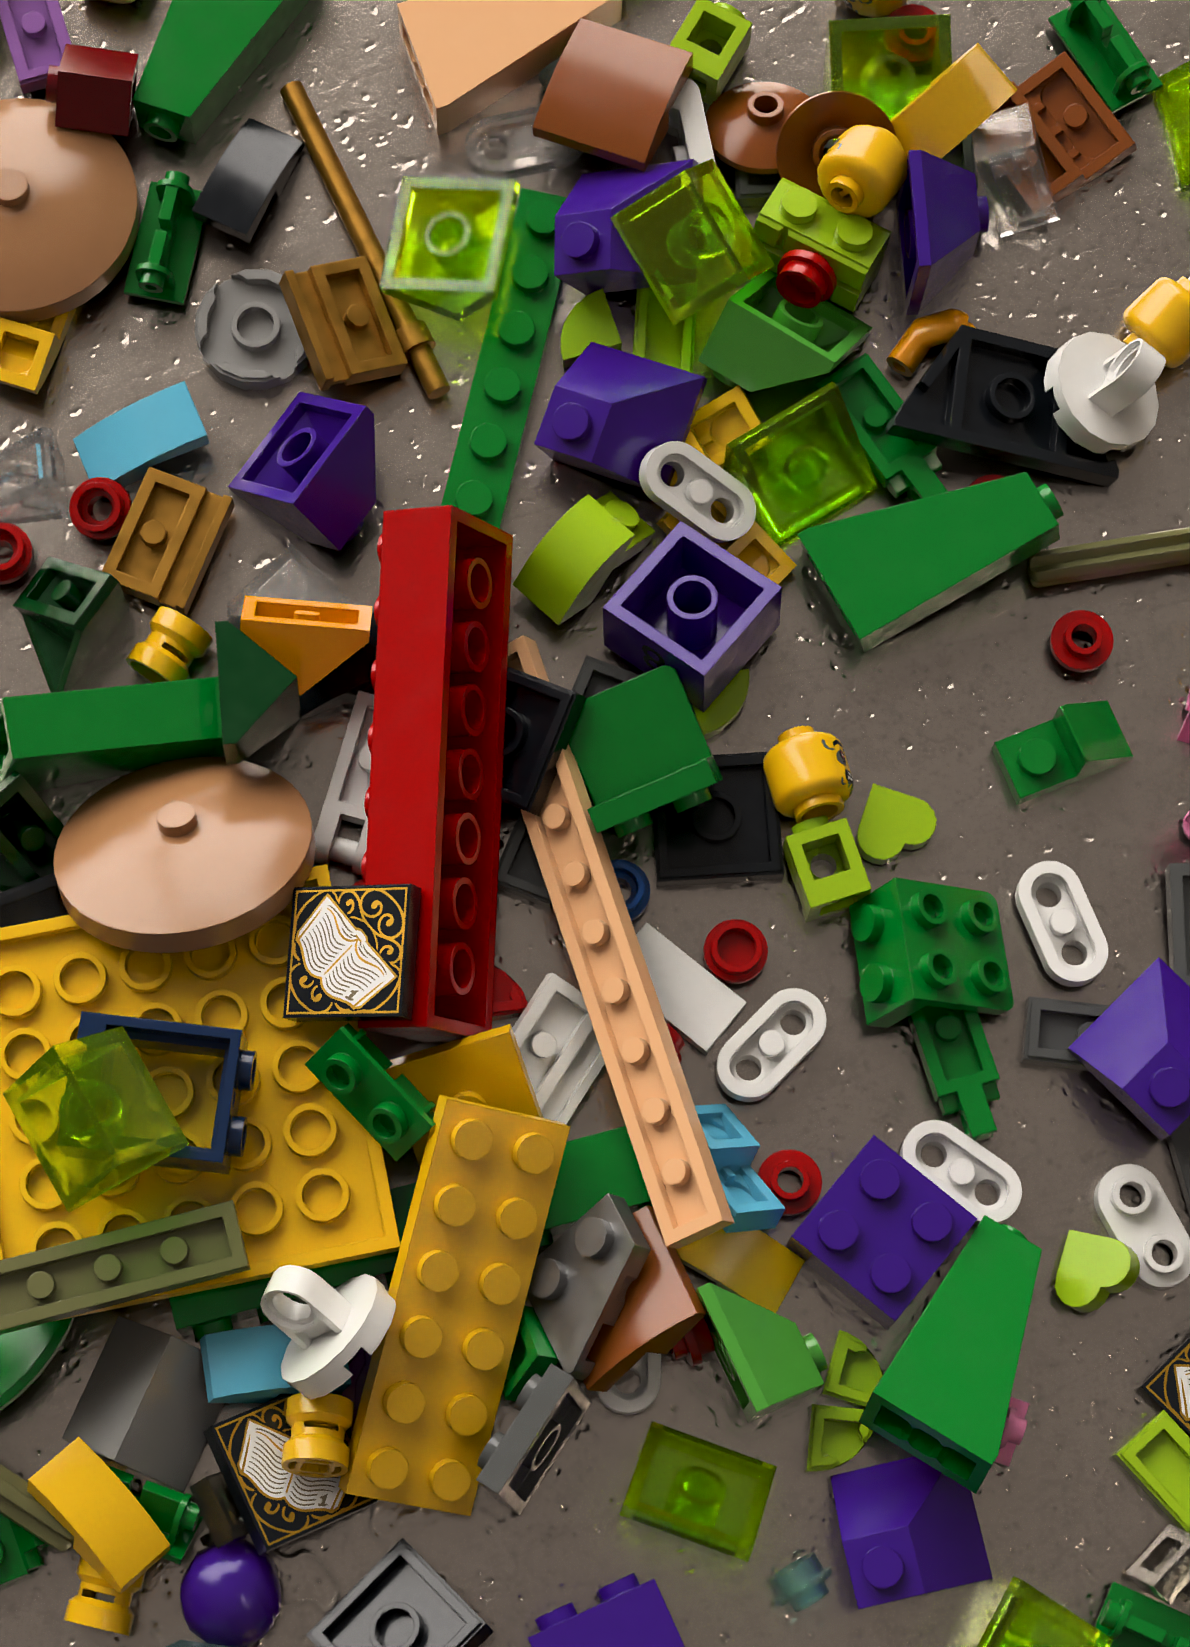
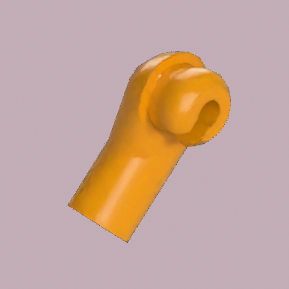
(922, 335)

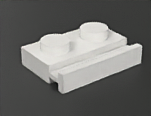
(558, 1047)

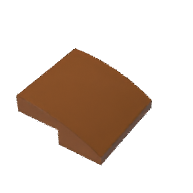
(612, 94)
(1072, 124)
(656, 1311)

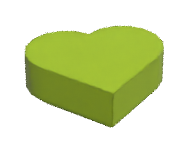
(893, 823)
(1093, 1269)

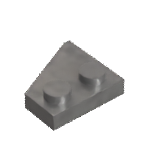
(585, 1280)

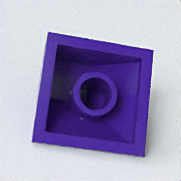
(936, 225)
(587, 244)
(615, 411)
(314, 470)
(1144, 1049)
(907, 1532)

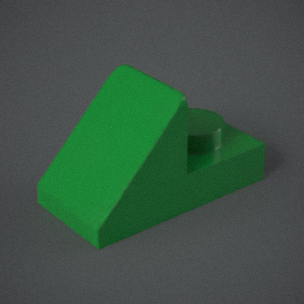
(1062, 751)

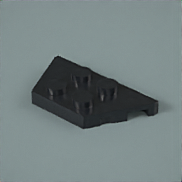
(992, 403)

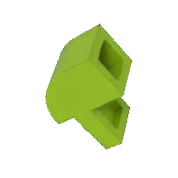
(580, 555)

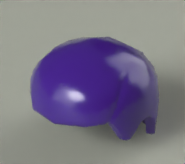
(230, 1594)

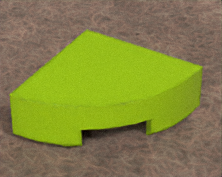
(588, 323)
(725, 706)
(851, 1372)
(833, 1437)

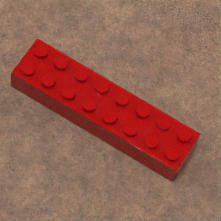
(441, 754)

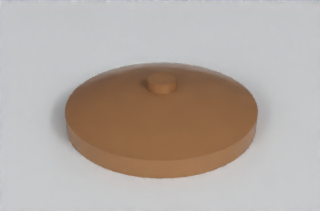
(62, 212)
(184, 855)

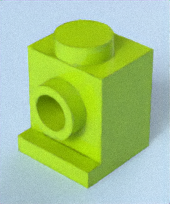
(717, 29)
(832, 842)

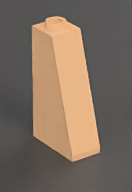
(484, 49)

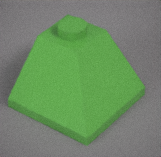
(772, 342)
(760, 1352)

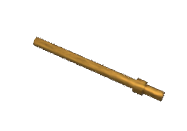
(412, 333)

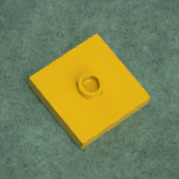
(475, 1069)

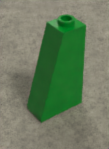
(204, 60)
(925, 553)
(108, 730)
(958, 1365)

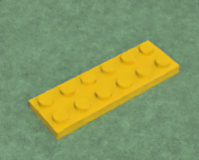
(457, 1305)

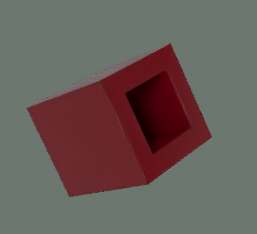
(93, 89)

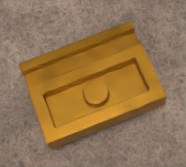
(343, 323)
(168, 540)

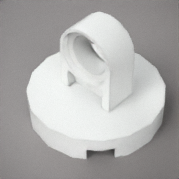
(1105, 390)
(328, 1327)

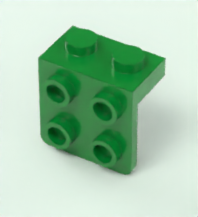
(642, 751)
(929, 948)

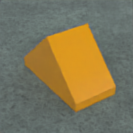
(306, 635)

